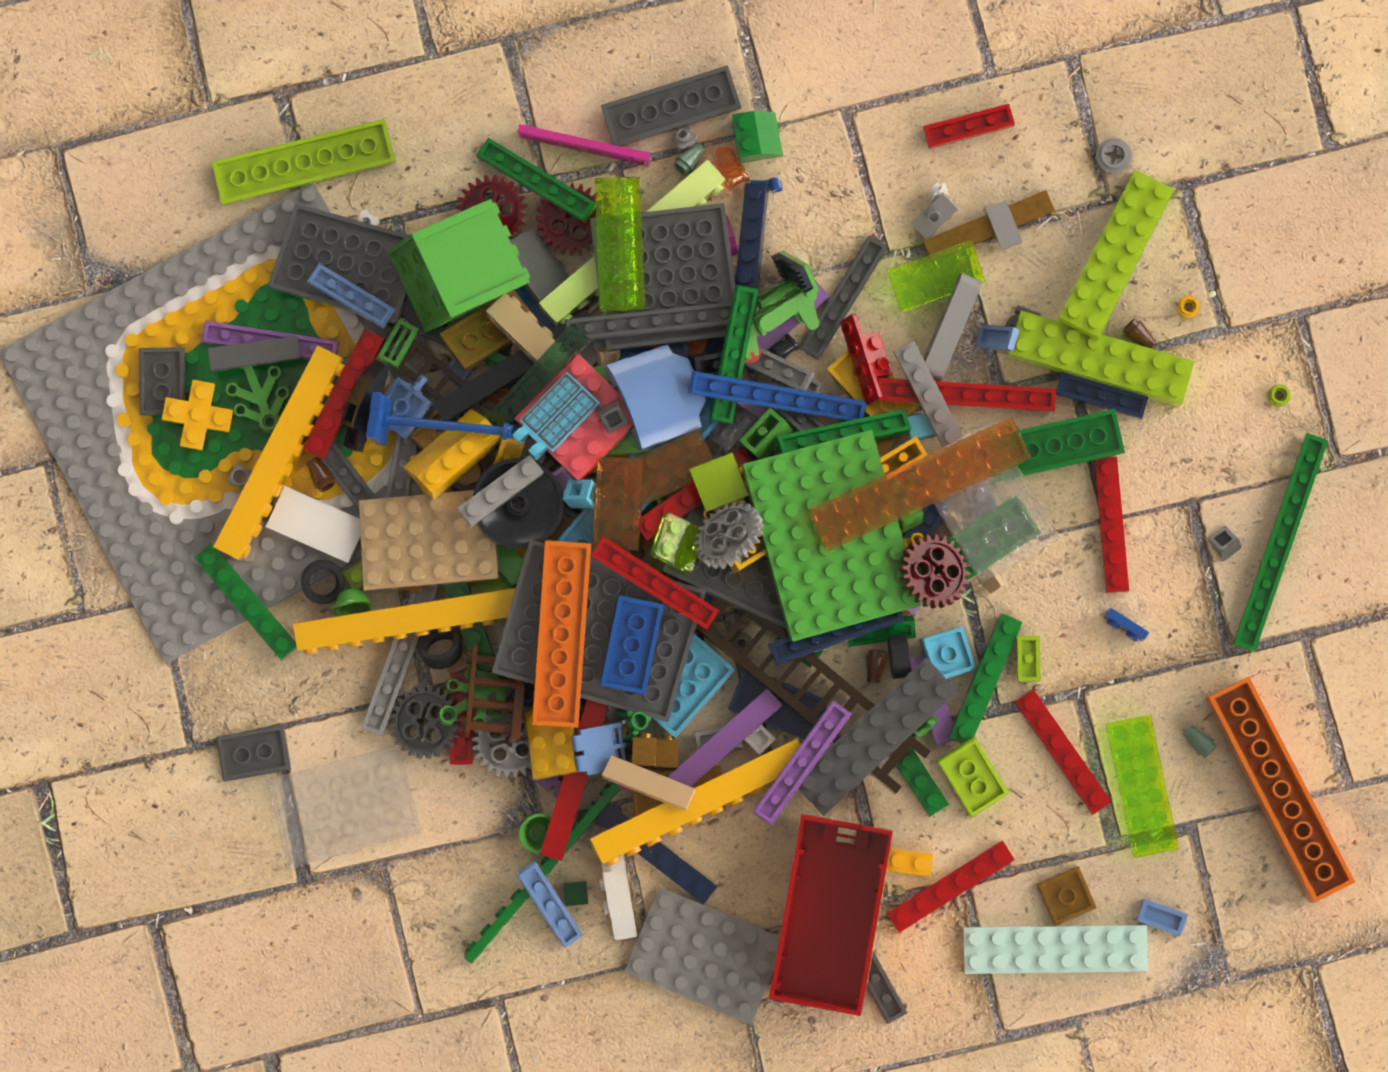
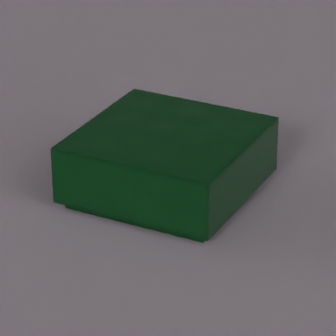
(575, 893)

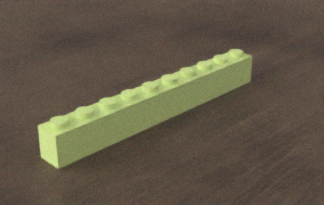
(583, 284)

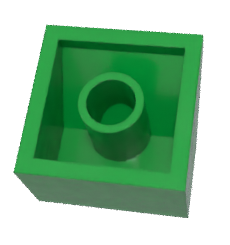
(756, 136)

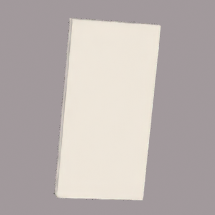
(315, 524)

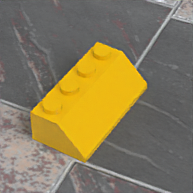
(451, 456)

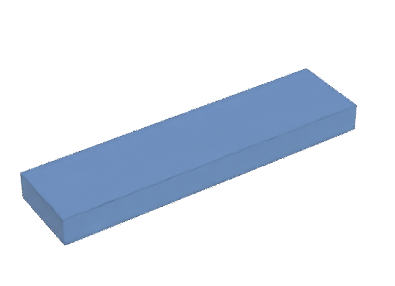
(351, 295)
(549, 904)

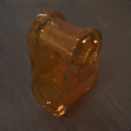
(733, 170)

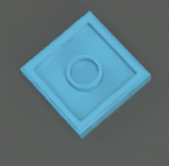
(949, 652)

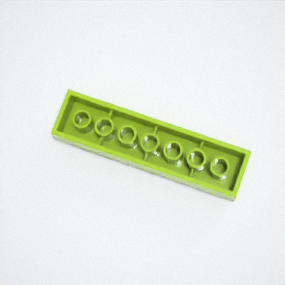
(1105, 360)

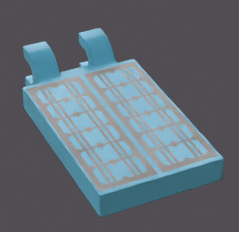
(556, 415)

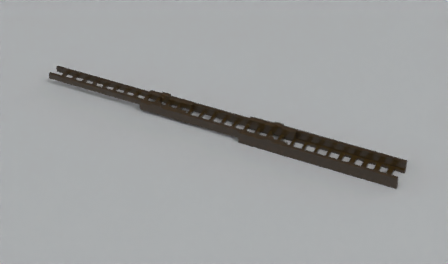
(712, 635)

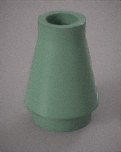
(689, 159)
(1199, 741)

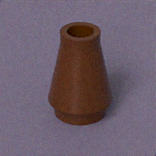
(1137, 332)
(320, 475)
(875, 665)

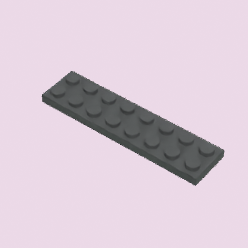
(876, 735)

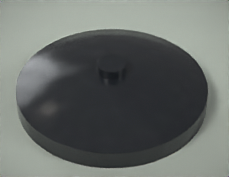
(527, 515)

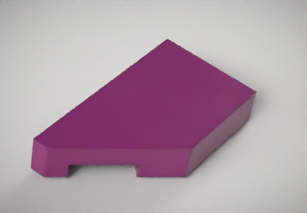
(733, 246)

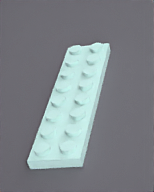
(1055, 949)

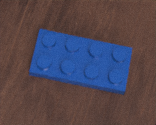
(631, 644)

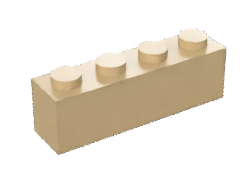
(520, 327)

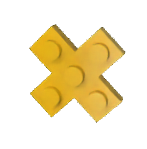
(197, 415)

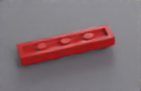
(968, 126)
(462, 750)

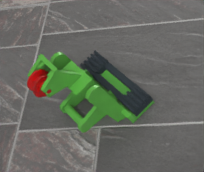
(784, 300)

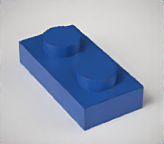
(1133, 630)

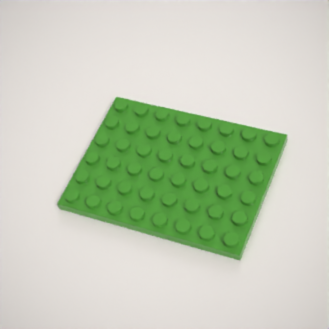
(814, 586)

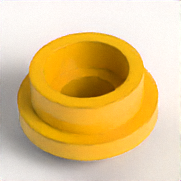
(1188, 300)

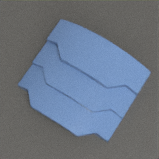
(657, 395)

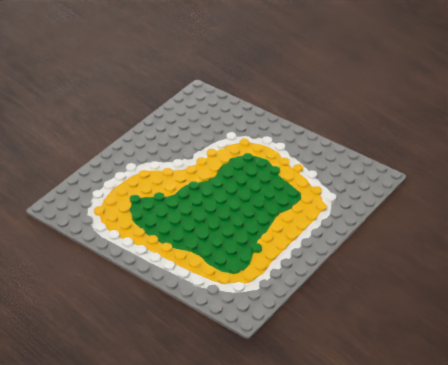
(131, 477)

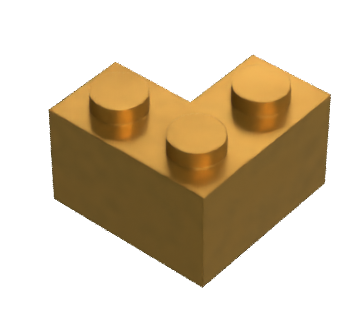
(655, 752)

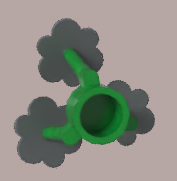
(636, 722)

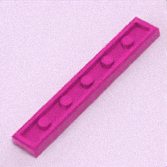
(584, 145)

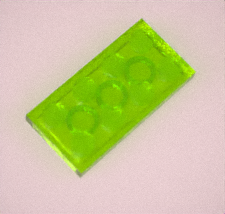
(933, 275)

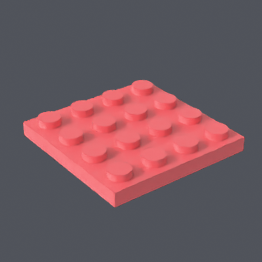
(591, 439)

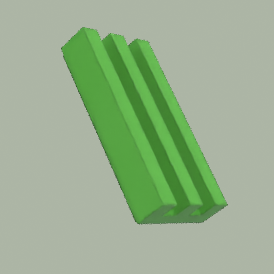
(397, 362)

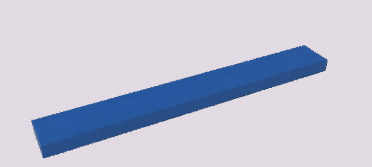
(775, 396)

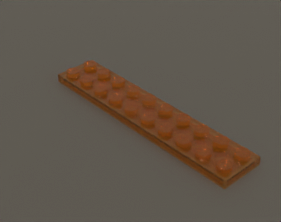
(919, 484)

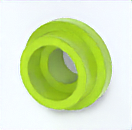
(1285, 395)

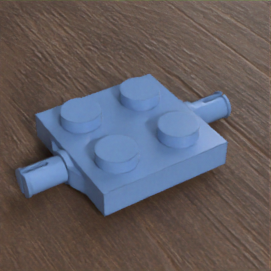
(407, 402)

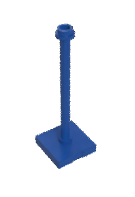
(380, 420)

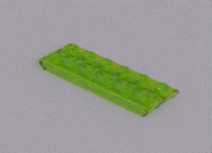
(619, 244)

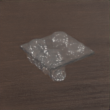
(729, 434)

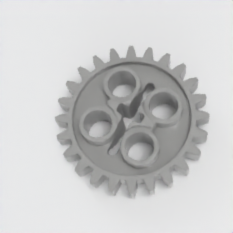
(728, 535)
(513, 762)

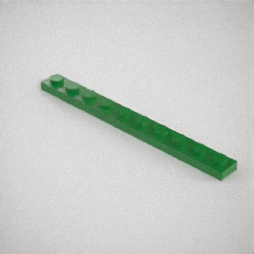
(1280, 542)
(520, 896)

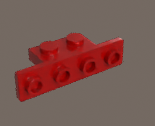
(867, 358)

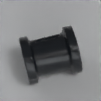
(785, 347)

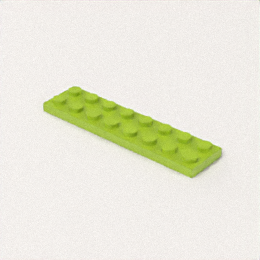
(303, 162)
(1116, 255)

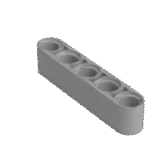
(951, 325)

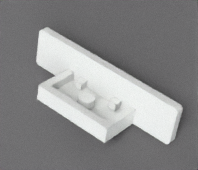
(618, 900)

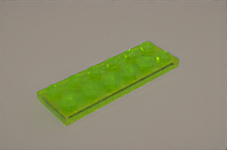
(1142, 786)

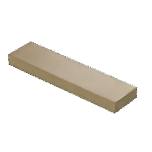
(648, 783)

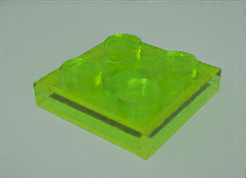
(676, 542)

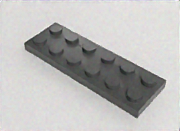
(671, 106)

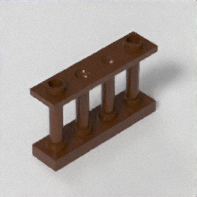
(513, 706)

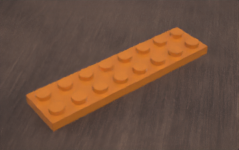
(561, 633)

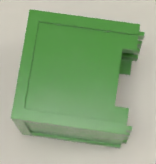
(458, 265)

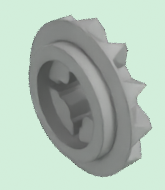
(1122, 150)

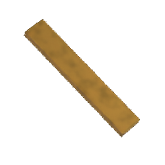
(980, 228)

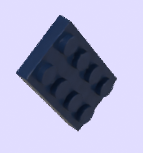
(784, 718)

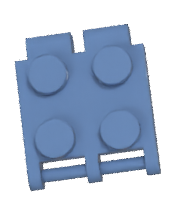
(597, 746)

